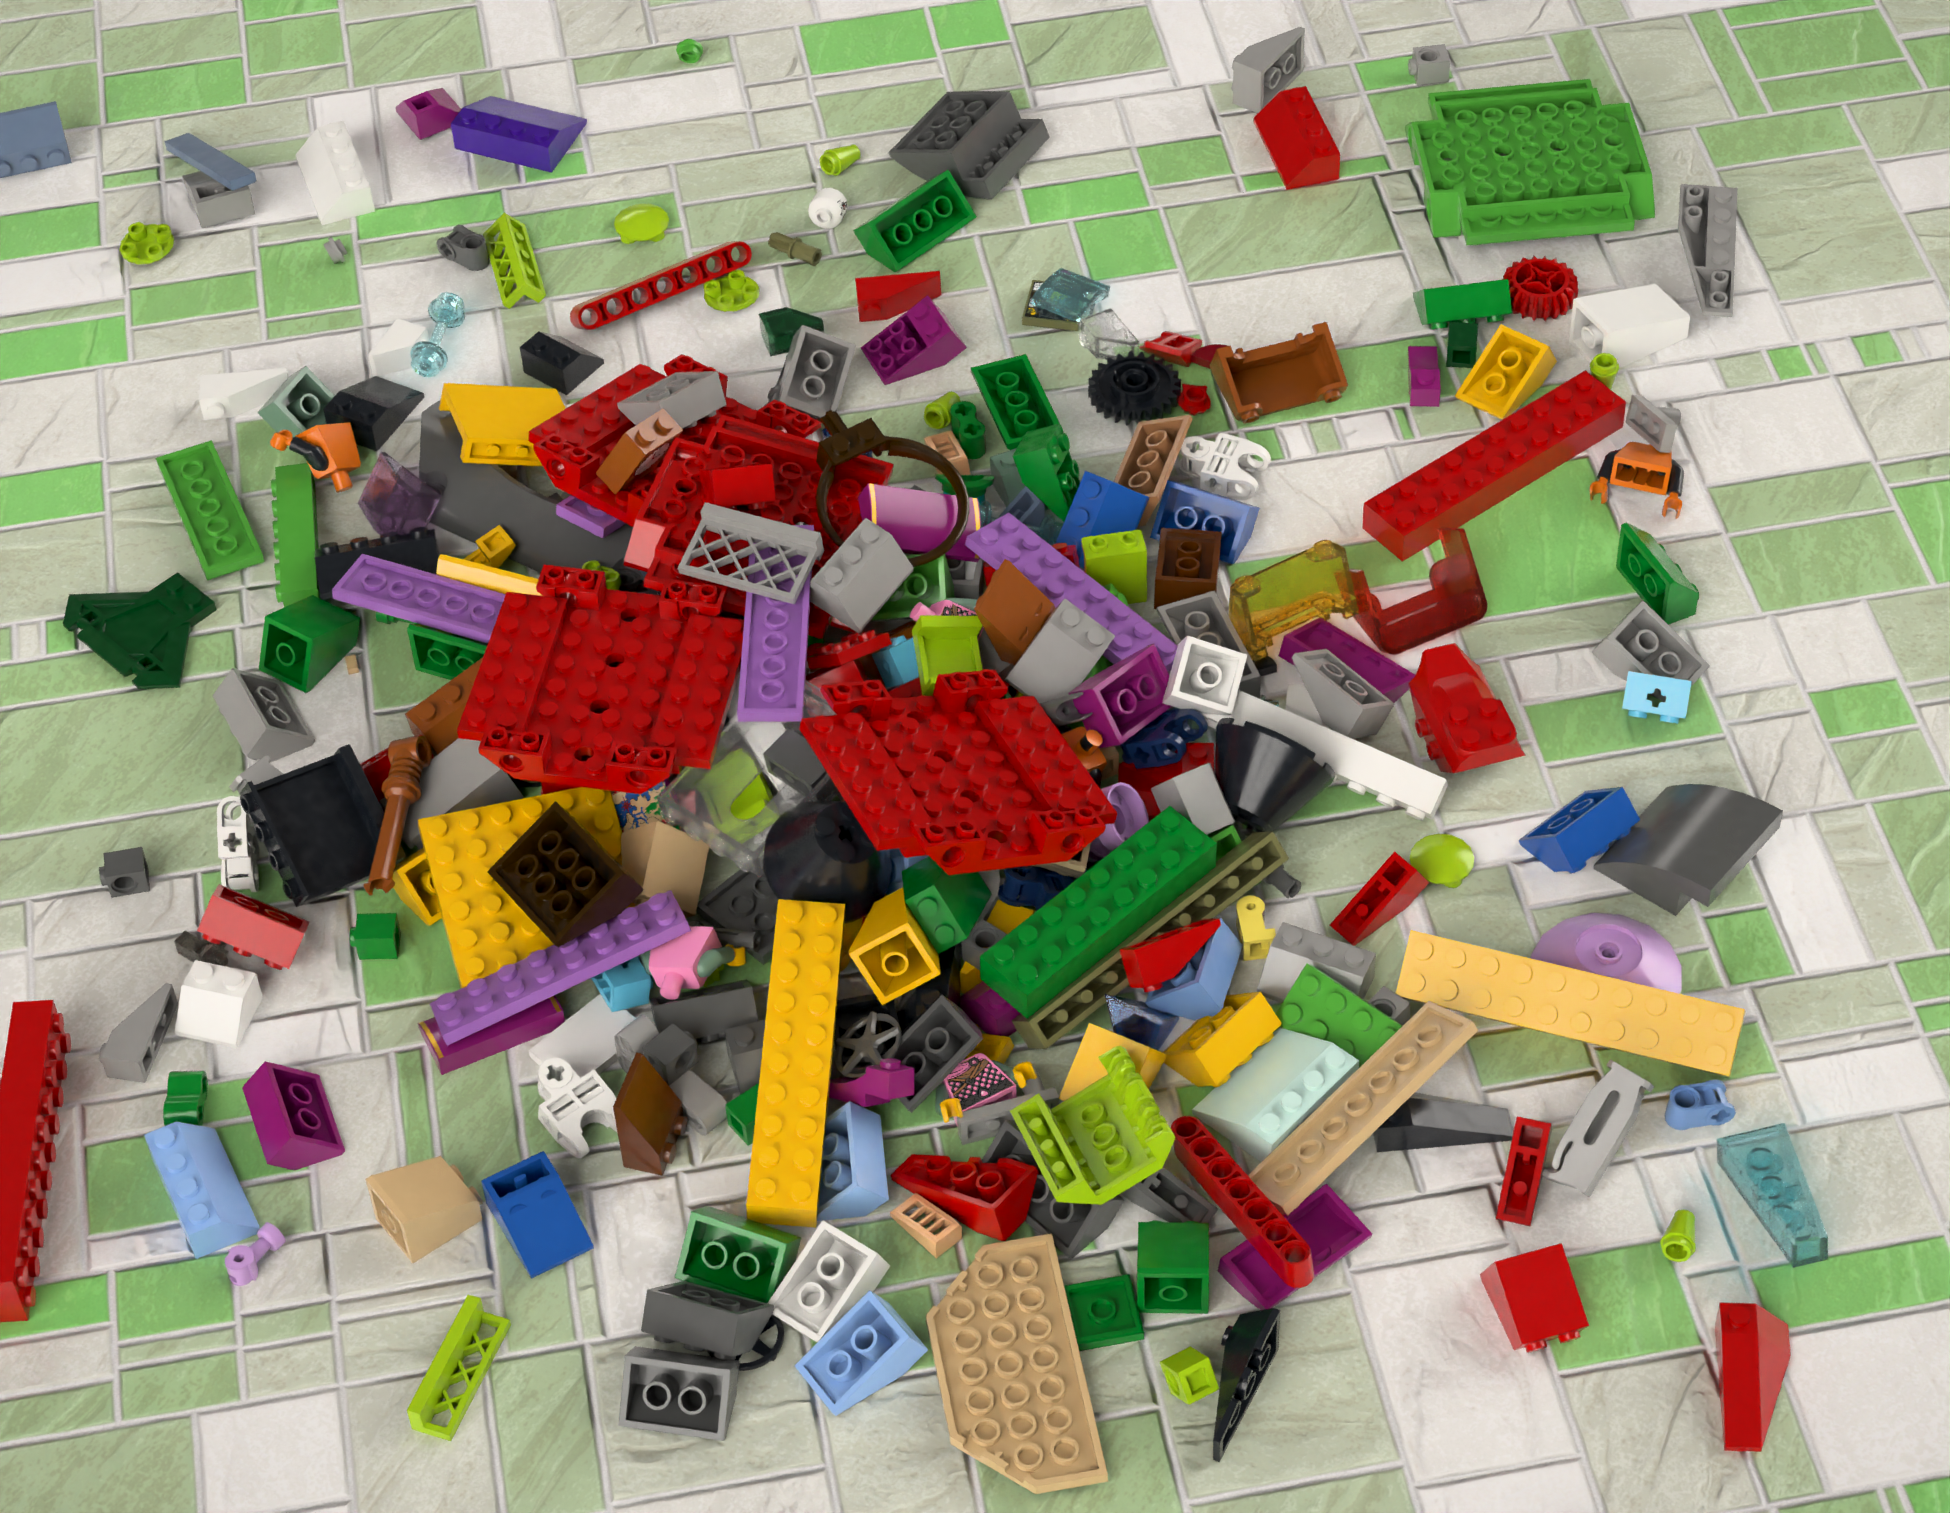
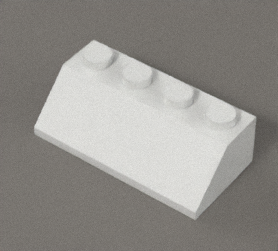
(334, 174)

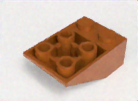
(1012, 612)

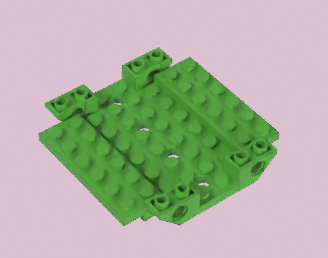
(1534, 191)

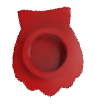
(1194, 399)

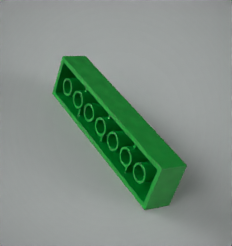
(1097, 912)

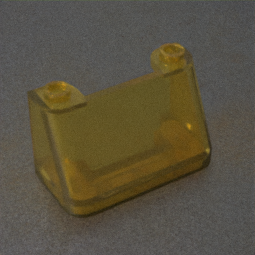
(1291, 594)

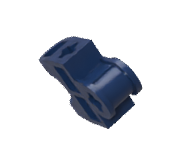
(1160, 739)
(1033, 885)

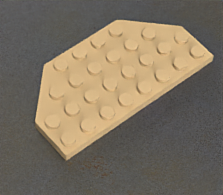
(1015, 1369)

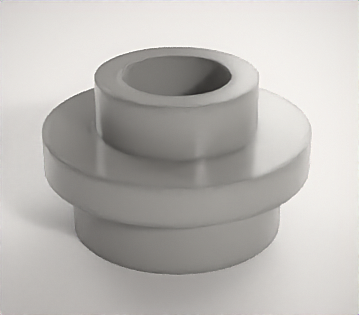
(335, 250)

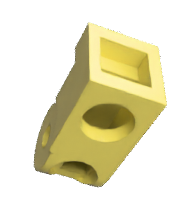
(1251, 928)

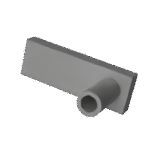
(1653, 423)
(987, 1120)

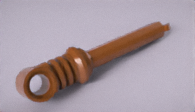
(400, 790)

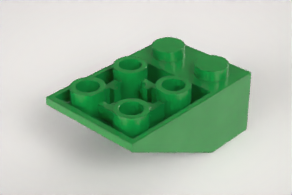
(1048, 468)

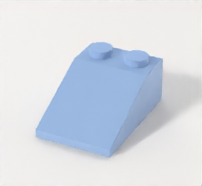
(860, 1354)

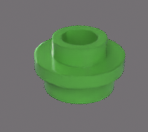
(689, 51)

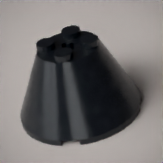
(1265, 774)
(825, 857)

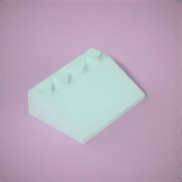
(1275, 1091)

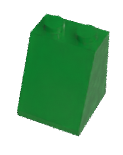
(306, 641)
(943, 902)
(1173, 1267)

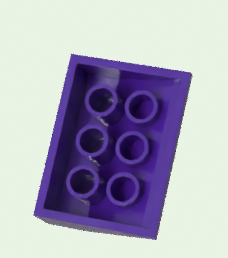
(515, 132)

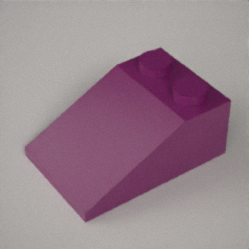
(1124, 696)

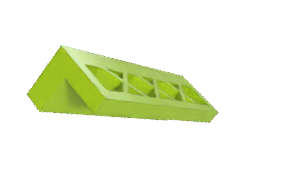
(519, 255)
(445, 1365)

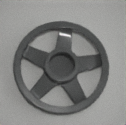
(869, 1045)

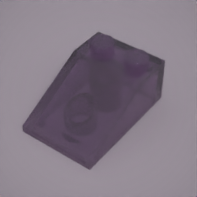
(396, 498)

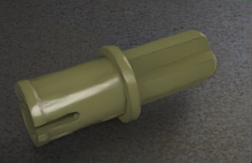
(795, 248)

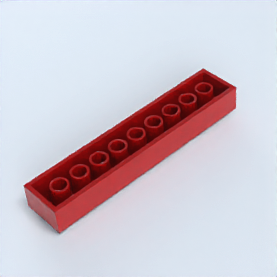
(1493, 465)
(28, 1123)

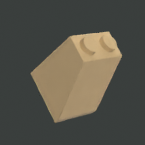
(664, 861)
(423, 1205)

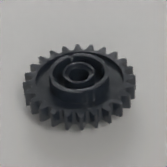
(1134, 388)

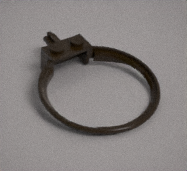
(866, 436)

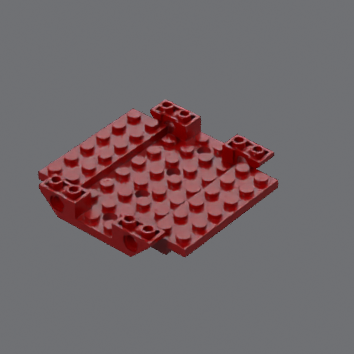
(585, 433)
(671, 517)
(552, 671)
(958, 773)

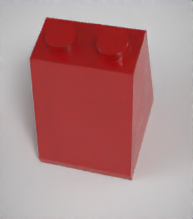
(1536, 1298)

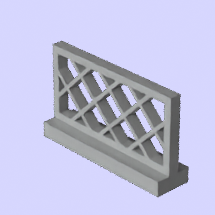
(765, 534)

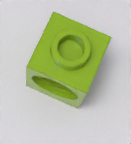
(1189, 1375)

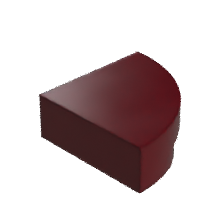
(1204, 355)

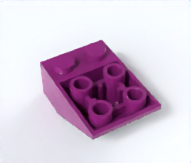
(913, 343)

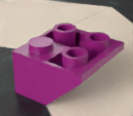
(428, 112)

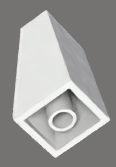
(1627, 323)

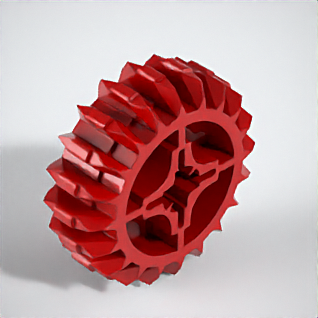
(1541, 288)

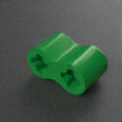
(968, 429)
(185, 1097)

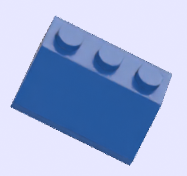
(1100, 509)
(1202, 510)
(1581, 829)

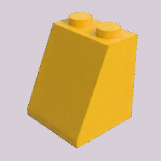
(893, 949)
(1089, 1069)

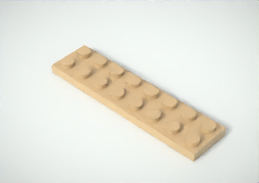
(1361, 1105)

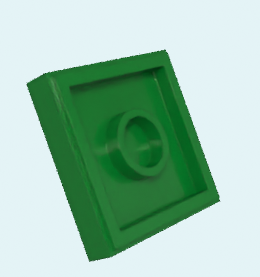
(1104, 1312)

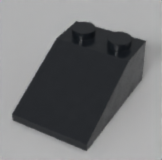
(373, 409)

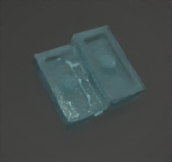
(1070, 295)

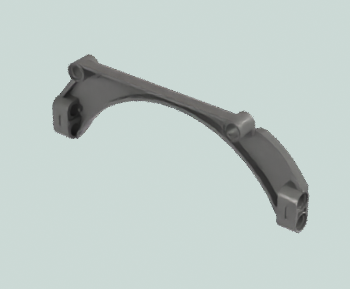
(485, 496)

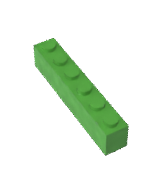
(296, 533)

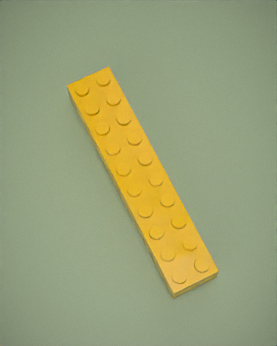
(1571, 1003)
(796, 1064)

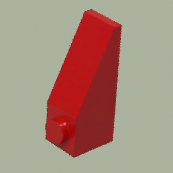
(893, 294)
(1380, 899)
(1164, 955)
(1524, 1171)

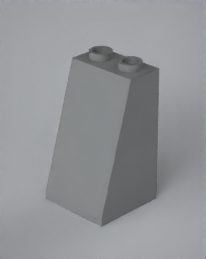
(456, 782)

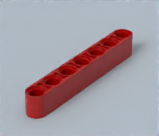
(648, 285)
(1243, 1202)

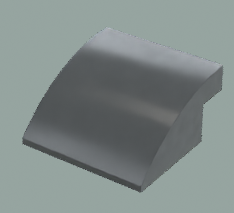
(974, 138)
(1690, 844)

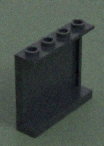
(318, 825)

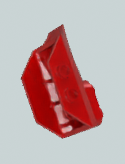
(1460, 713)

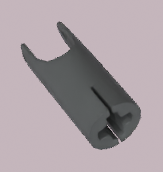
(1063, 711)

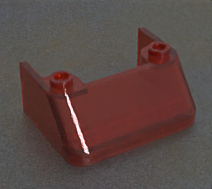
(1450, 605)

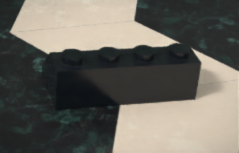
(414, 550)

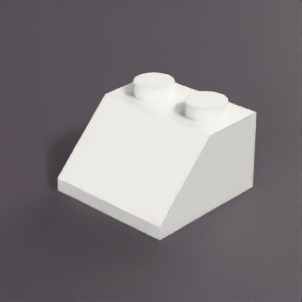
(1204, 677)
(217, 1003)

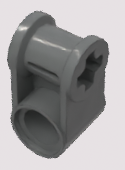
(465, 248)

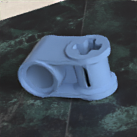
(1698, 1105)

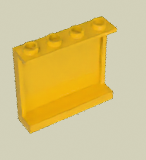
(498, 420)

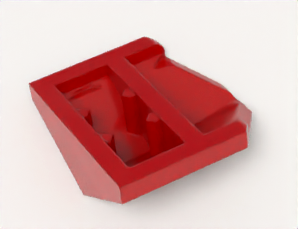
(1172, 347)

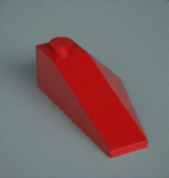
(978, 1194)
(1751, 1370)

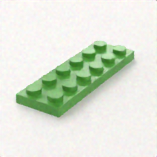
(209, 510)

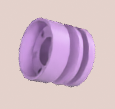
(1129, 819)

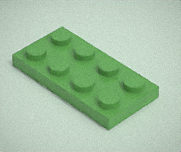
(1335, 1014)

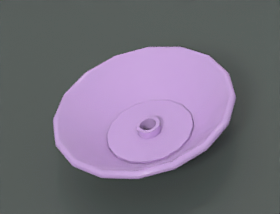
(1633, 950)

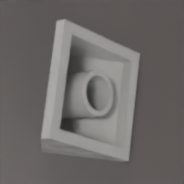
(1197, 798)

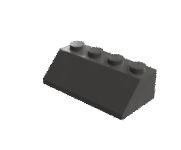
(1070, 1223)

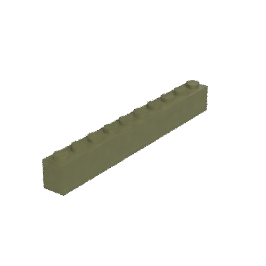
(1208, 897)

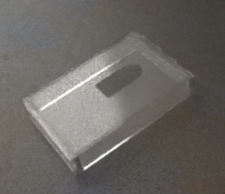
(702, 798)

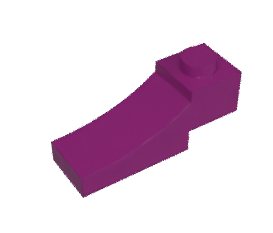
(1423, 376)
(877, 1086)

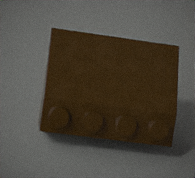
(564, 877)

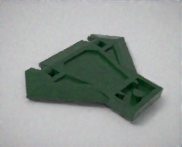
(141, 629)

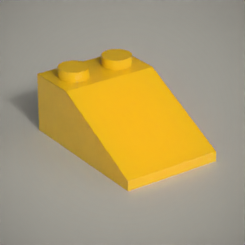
(1506, 373)

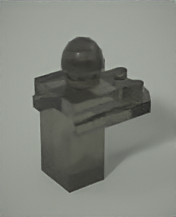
(201, 950)

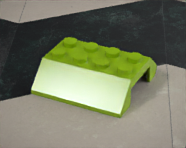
(1099, 1137)

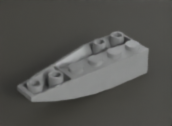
(1709, 240)

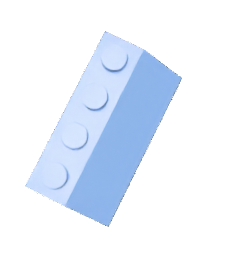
(201, 1186)

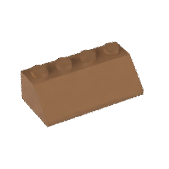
(1152, 458)

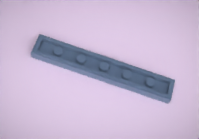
(210, 161)

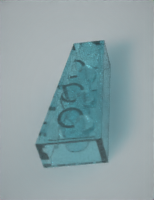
(1775, 1188)

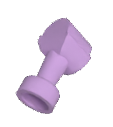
(242, 1260)

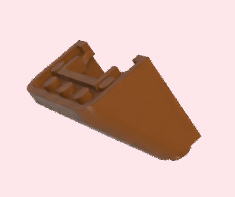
(1280, 375)

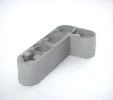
(700, 1102)

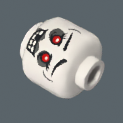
(829, 206)

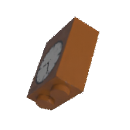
(639, 451)

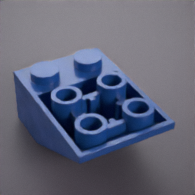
(536, 1214)

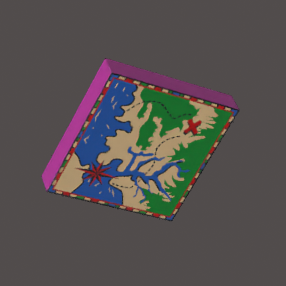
(639, 809)

